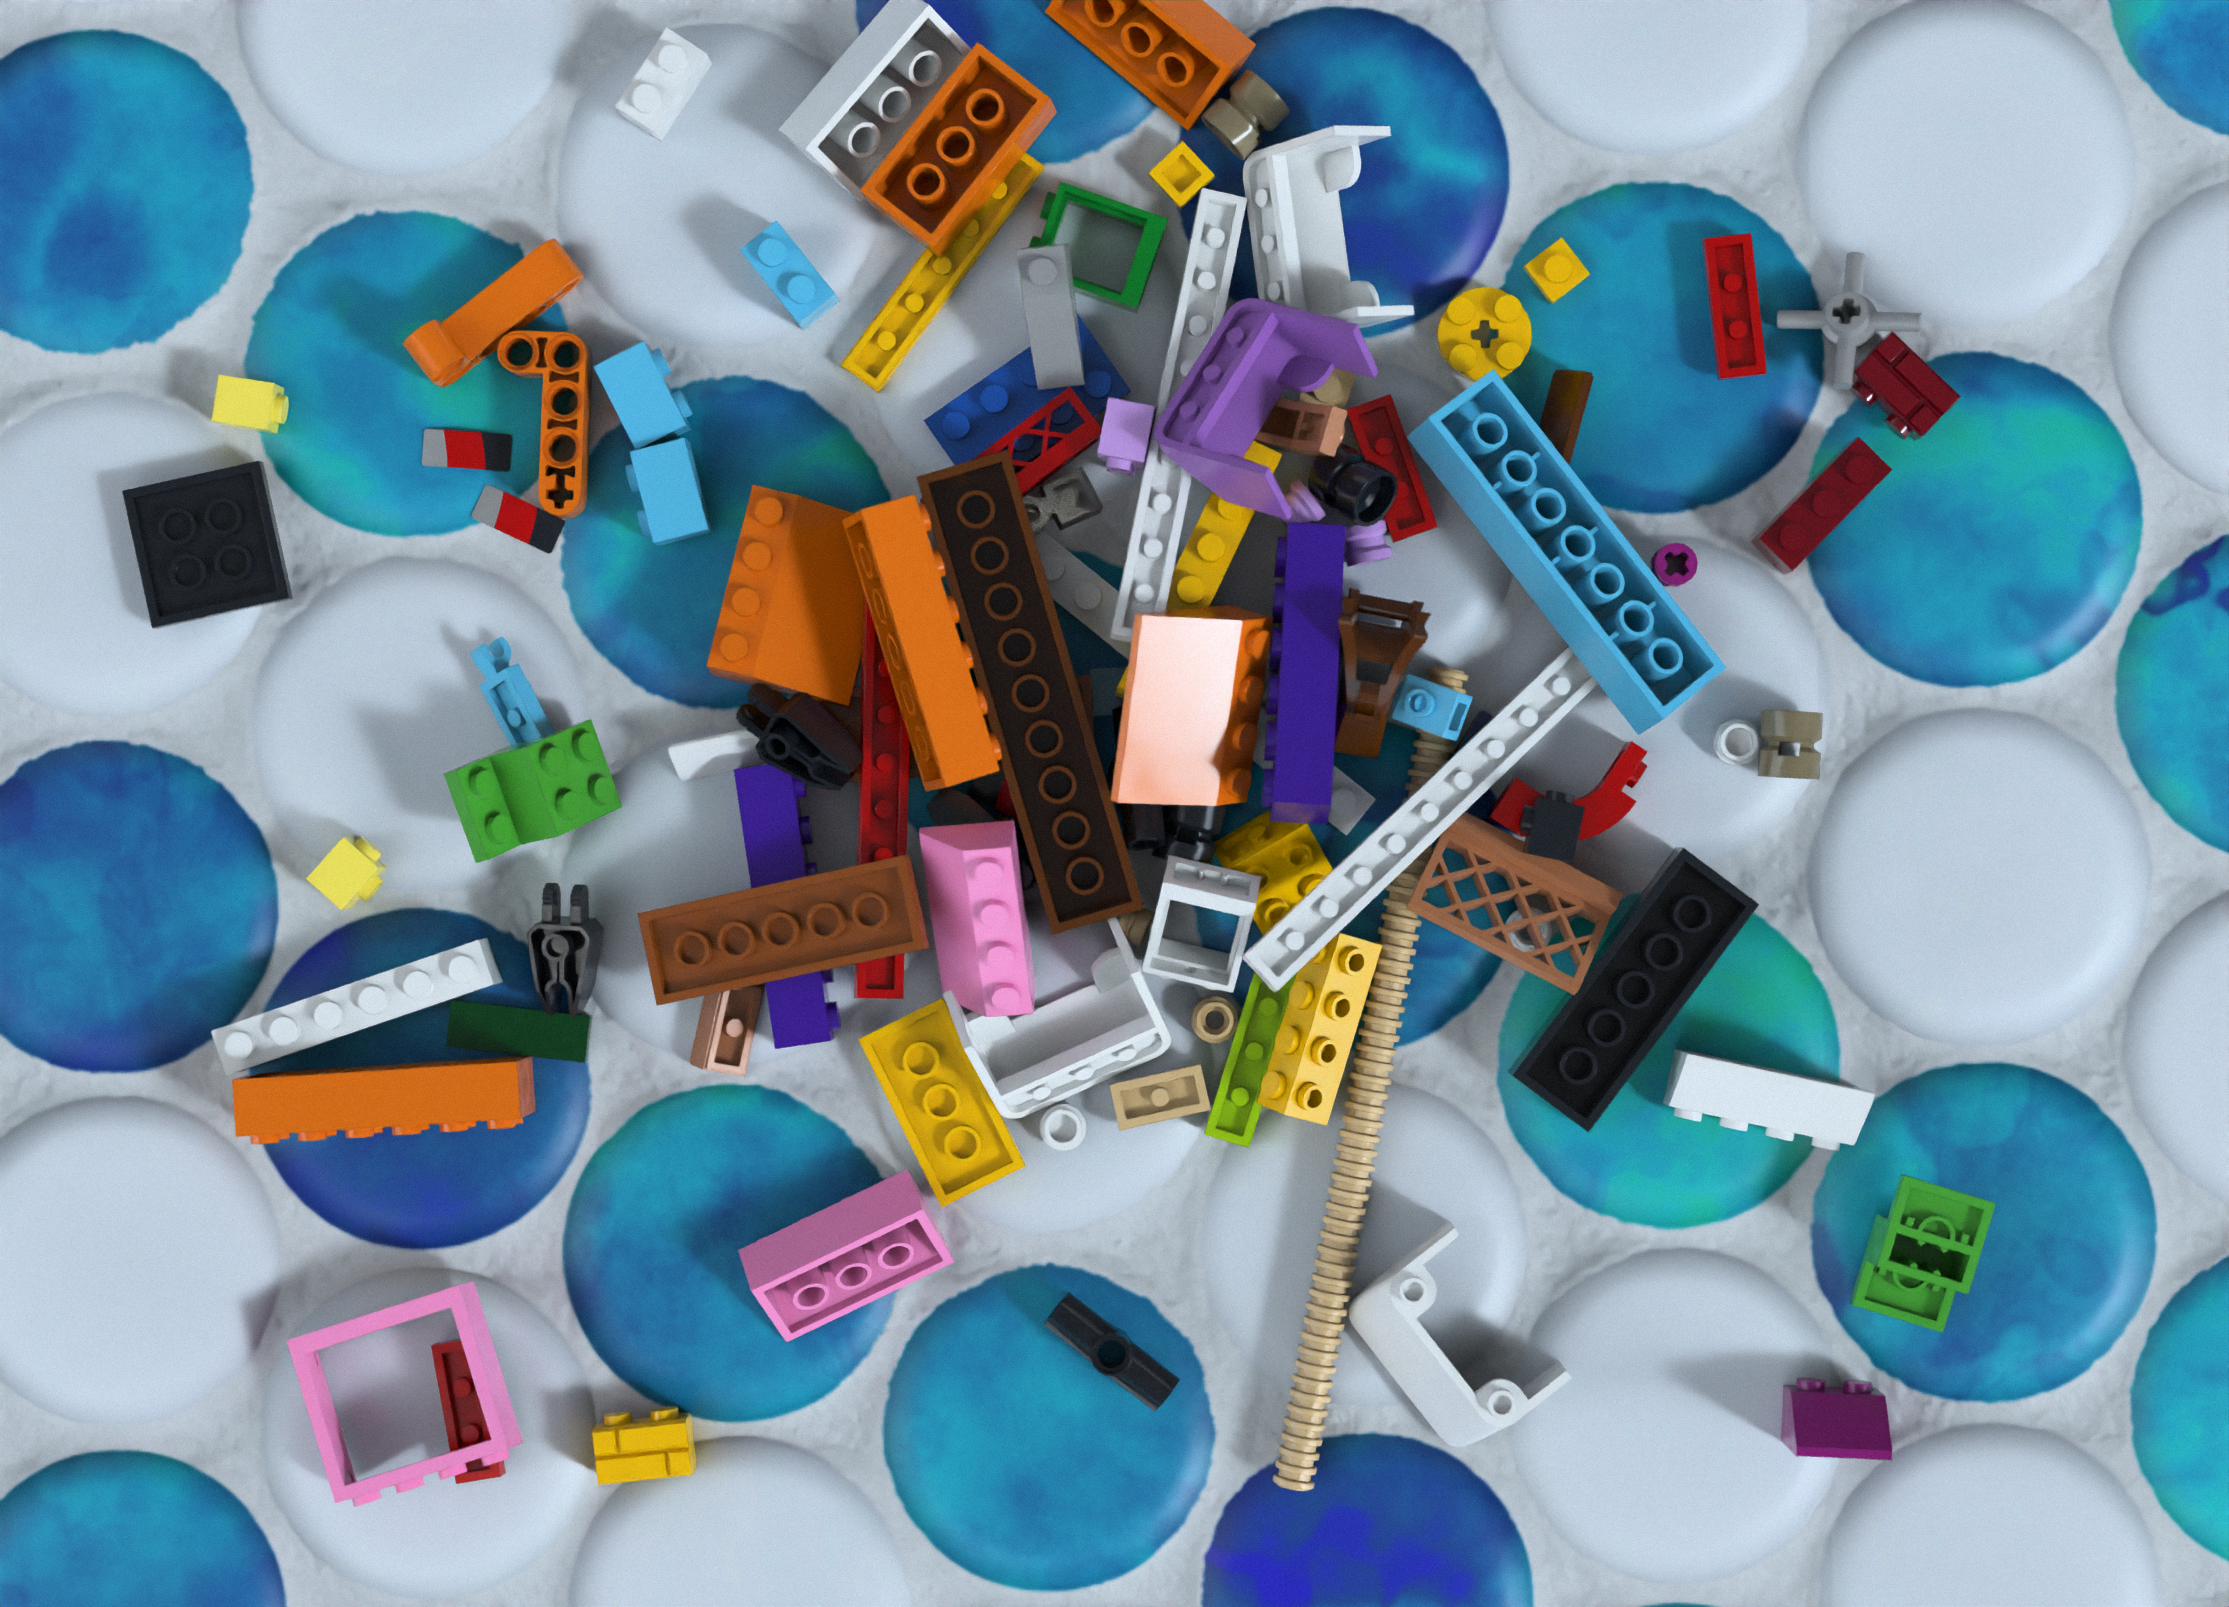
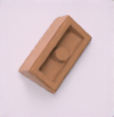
(727, 1030)

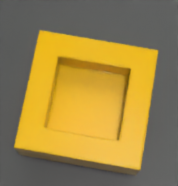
(1181, 175)
(1556, 270)

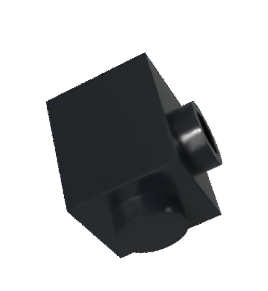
(1552, 826)

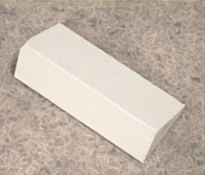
(715, 754)

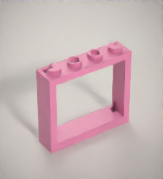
(484, 1370)

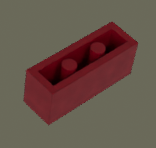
(1821, 505)

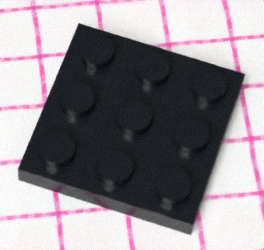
(207, 544)

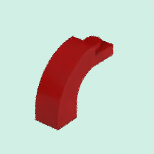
(1603, 804)

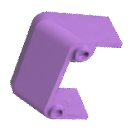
(1236, 385)

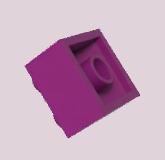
(1835, 1420)

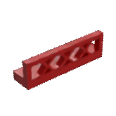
(1060, 454)

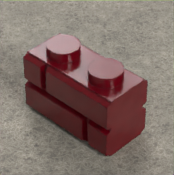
(1902, 388)

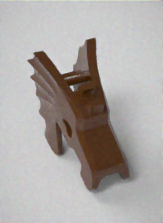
(1362, 704)

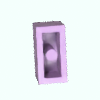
(1125, 436)

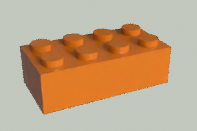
(959, 150)

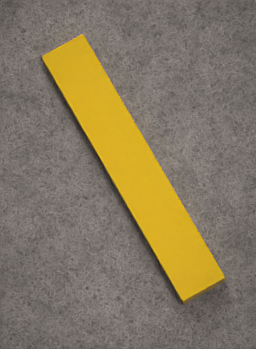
(933, 282)

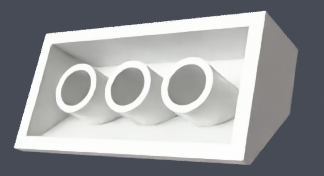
(875, 92)
(1767, 1098)

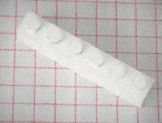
(356, 1006)

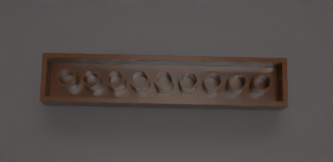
(1030, 692)

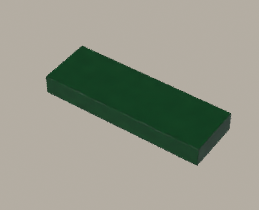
(518, 1031)

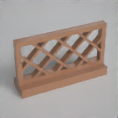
(1547, 877)

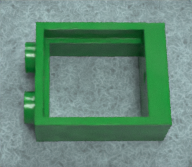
(1146, 253)

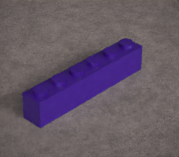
(777, 853)

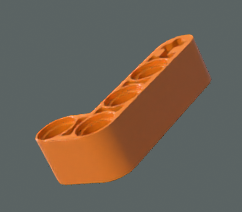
(507, 305)
(554, 425)

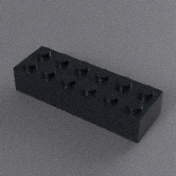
(1633, 988)

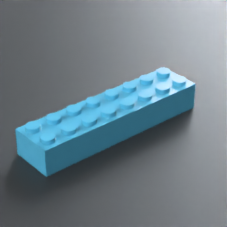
(1566, 552)

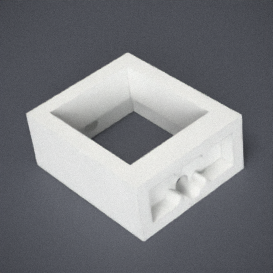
(1212, 889)

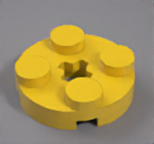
(1502, 314)

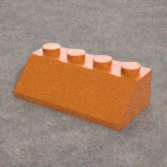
(1167, 49)

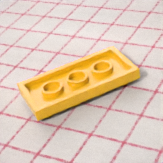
(941, 1103)

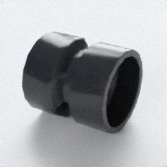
(1353, 485)
(1203, 819)

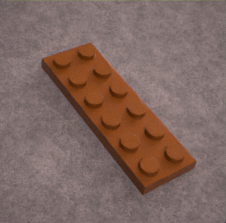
(783, 930)

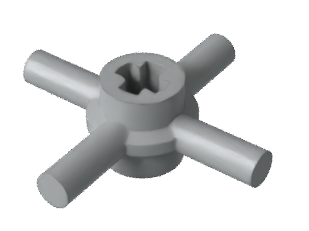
(1862, 325)

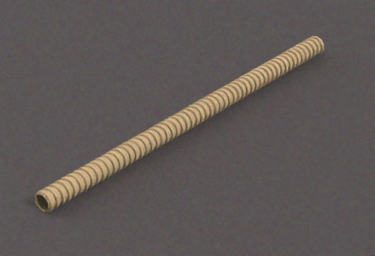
(1357, 1143)

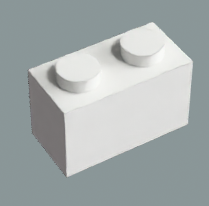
(663, 84)

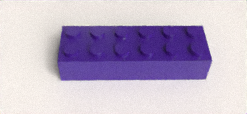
(1307, 677)

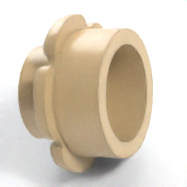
(1137, 925)

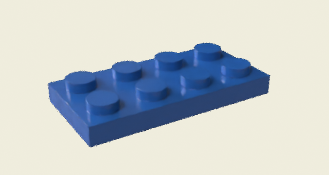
(1011, 396)

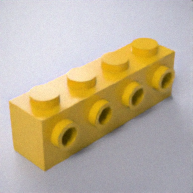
(1319, 1029)

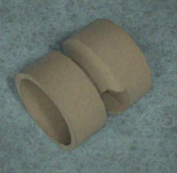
(1245, 114)
(1790, 727)

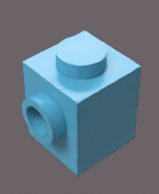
(1430, 707)

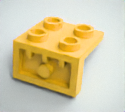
(1283, 857)

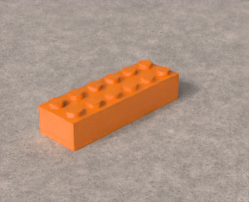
(922, 642)
(383, 1096)

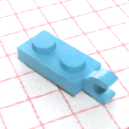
(510, 694)

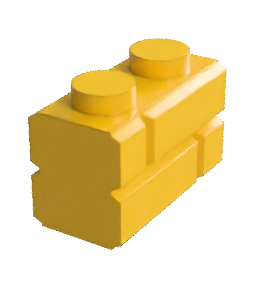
(644, 1446)

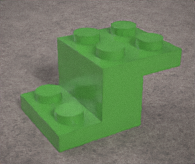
(533, 790)
(1922, 1253)

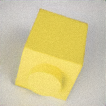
(249, 404)

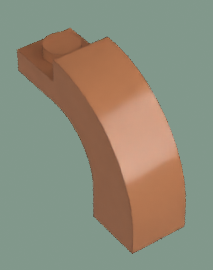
(1303, 428)

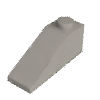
(1051, 315)

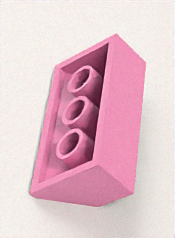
(980, 916)
(845, 1256)

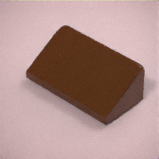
(1565, 409)

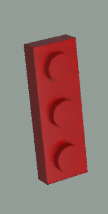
(1734, 306)
(1384, 442)
(462, 1408)

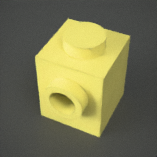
(349, 872)

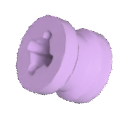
(1302, 504)
(1367, 544)

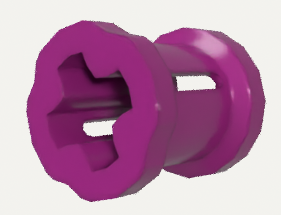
(1687, 566)

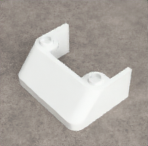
(1300, 225)
(1069, 1040)
(1387, 1321)

